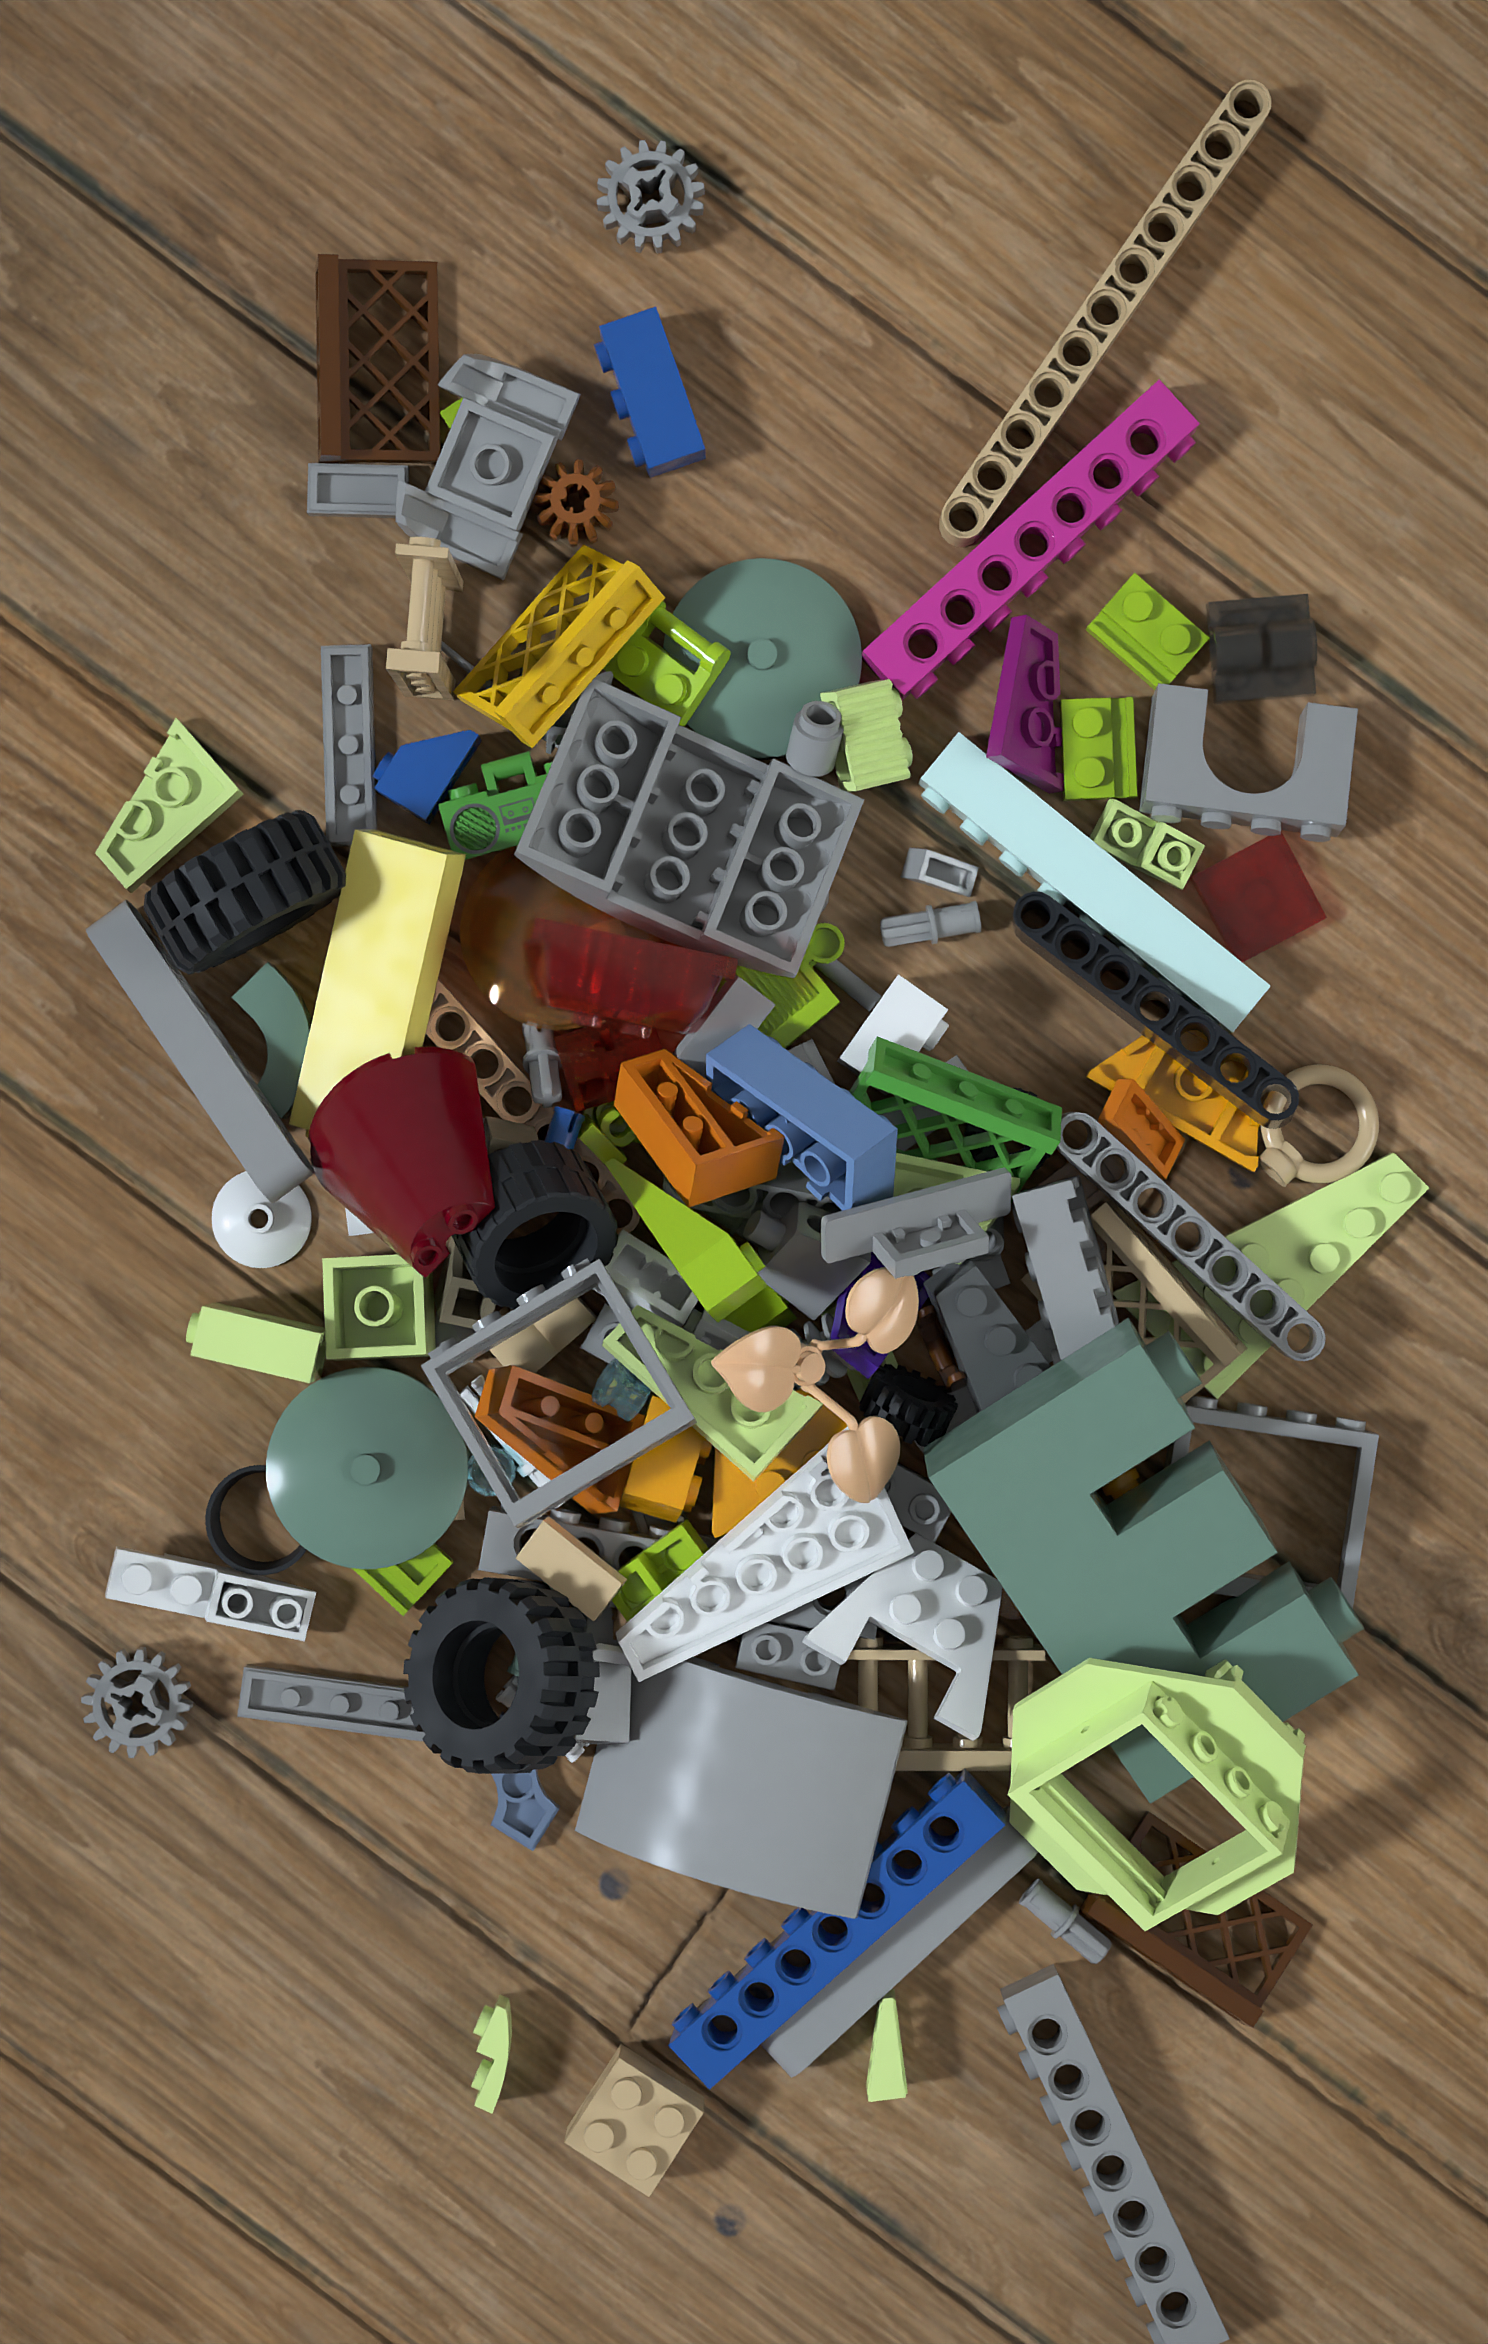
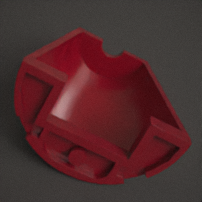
(407, 1151)

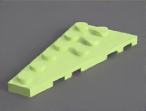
(1300, 1249)

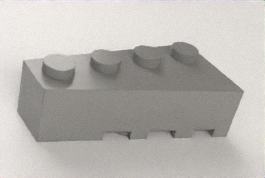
(1065, 1263)

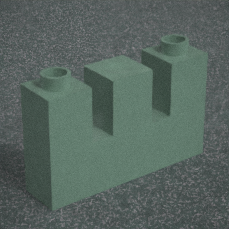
(1122, 1572)

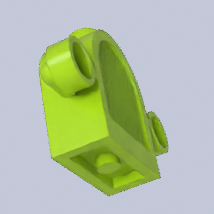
(800, 999)

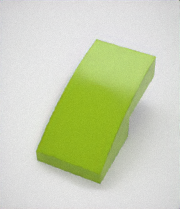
(657, 1568)

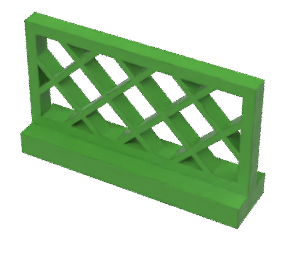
(960, 1099)

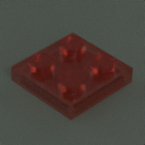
(1258, 897)

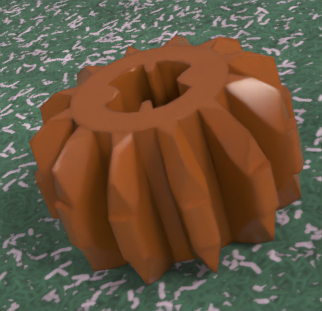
(594, 505)

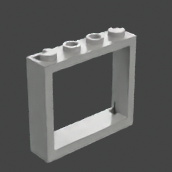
(496, 1329)
(1303, 1426)

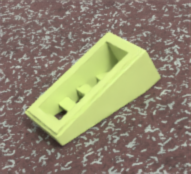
(886, 2066)

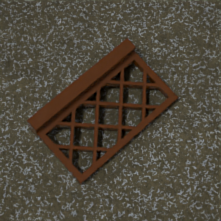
(333, 359)
(1184, 1961)

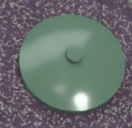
(786, 647)
(366, 1468)

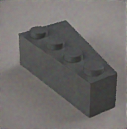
(982, 1334)

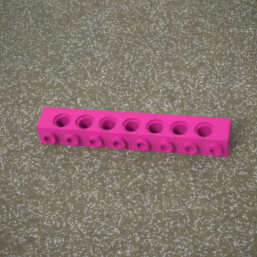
(1154, 414)

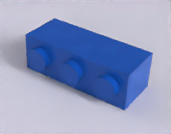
(650, 393)

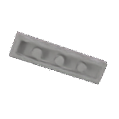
(348, 741)
(326, 1702)

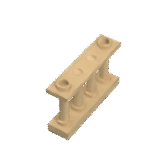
(419, 665)
(918, 1749)

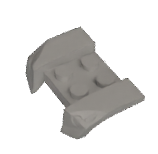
(488, 462)

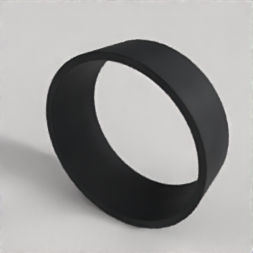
(219, 1542)

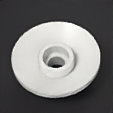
(260, 1247)

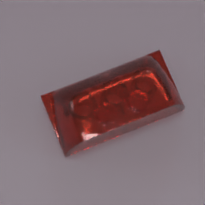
(620, 978)

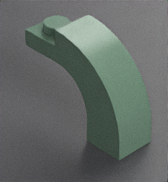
(286, 1028)

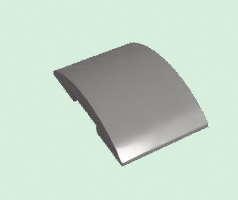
(687, 833)
(747, 1786)

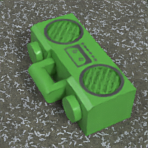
(491, 819)

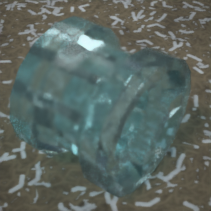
(621, 1390)
(480, 1483)

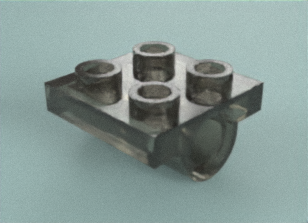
(1262, 648)

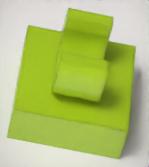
(600, 1138)

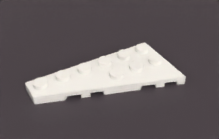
(773, 1561)

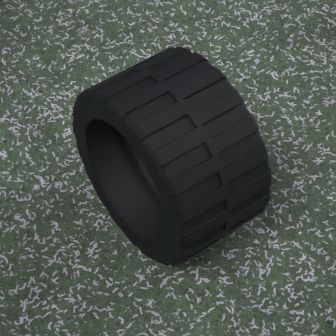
(525, 1184)

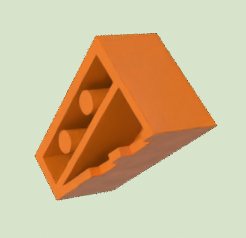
(555, 1428)

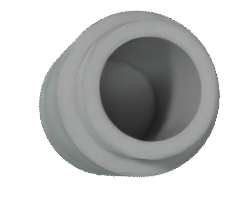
(815, 739)

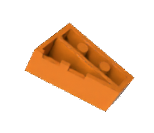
(692, 1132)

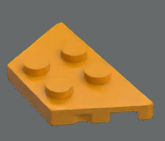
(1184, 1097)
(738, 1495)

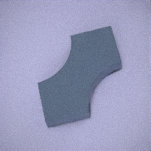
(523, 1807)

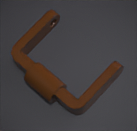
(939, 1350)

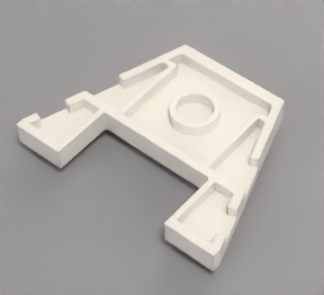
(935, 1607)

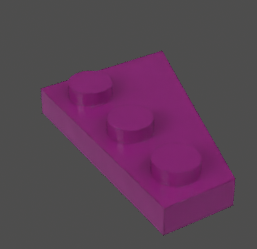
(1023, 716)

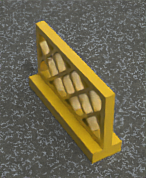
(583, 644)

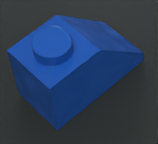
(425, 771)

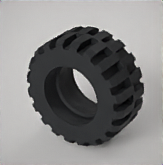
(244, 891)
(449, 1674)

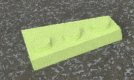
(171, 806)

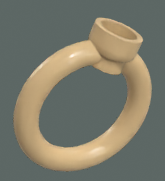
(1284, 1162)

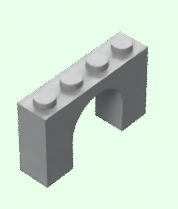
(1183, 786)

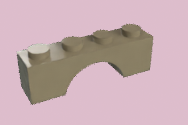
(456, 1295)

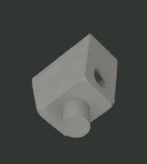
(795, 1261)

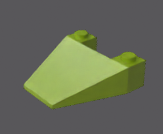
(706, 1257)

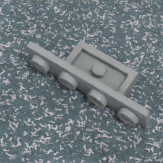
(921, 1226)

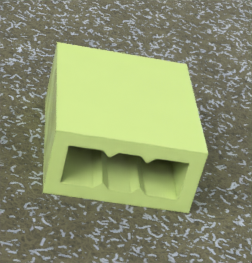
(258, 1342)

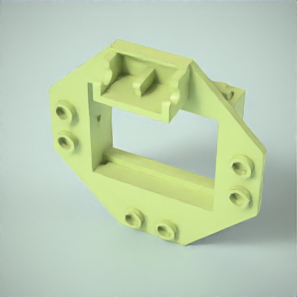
(1211, 1729)

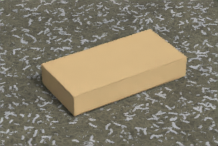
(571, 1568)

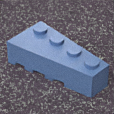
(826, 1130)

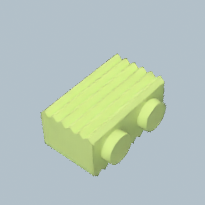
(872, 741)

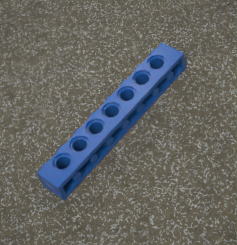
(714, 2052)

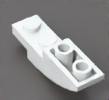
(210, 1592)

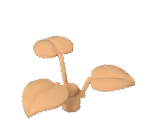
(772, 1359)

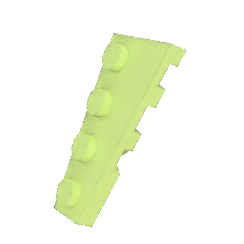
(740, 1434)

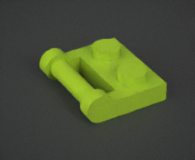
(662, 677)

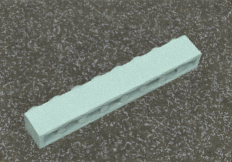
(1089, 882)

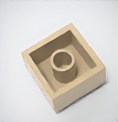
(635, 2120)

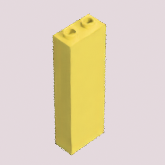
(379, 960)

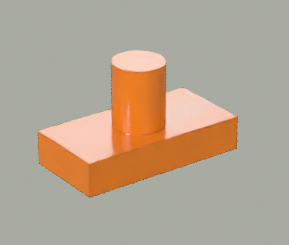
(1141, 1127)

